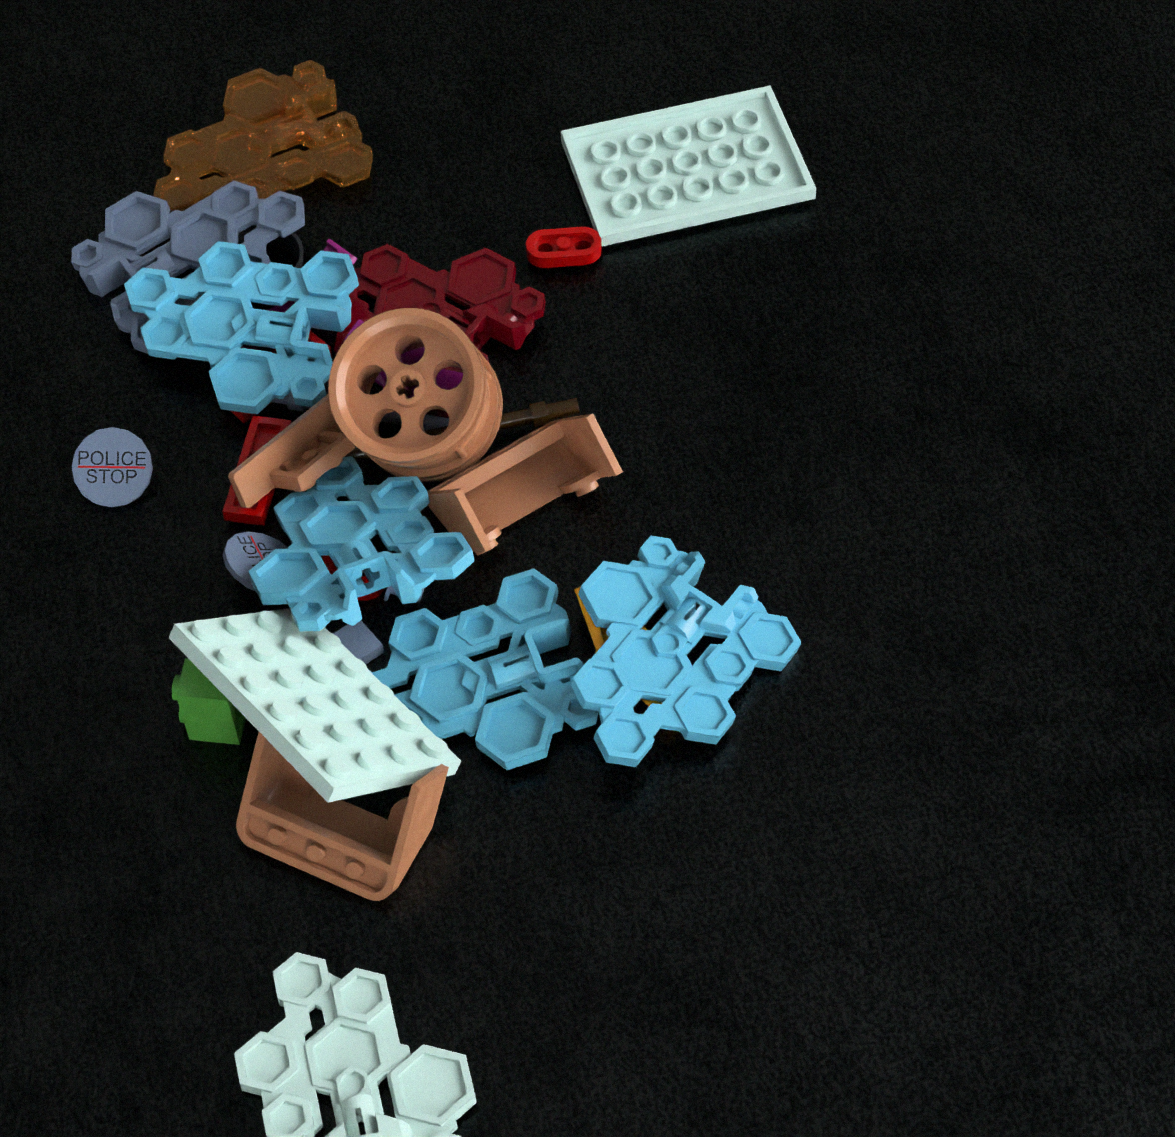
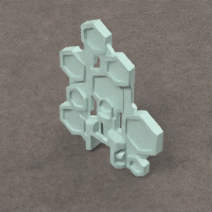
(348, 1061)

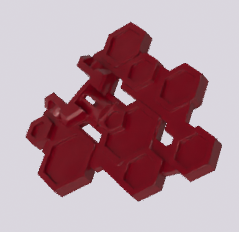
(477, 281)

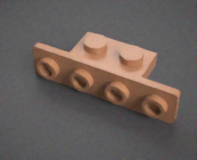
(293, 456)

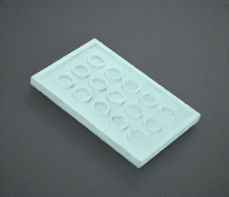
(687, 165)
(314, 703)

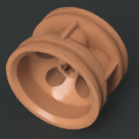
(472, 406)

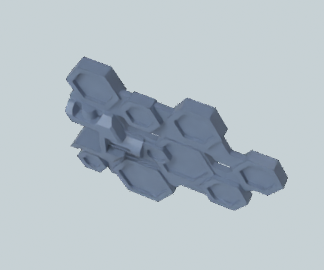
(146, 221)

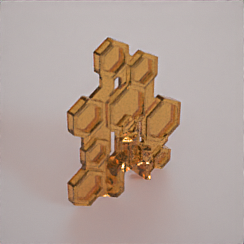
(257, 128)

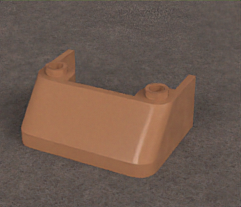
(522, 478)
(334, 839)

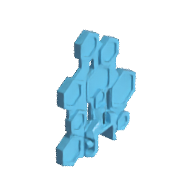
(225, 321)
(343, 531)
(655, 662)
(454, 690)

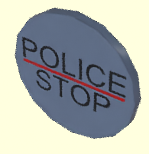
(112, 467)
(246, 551)

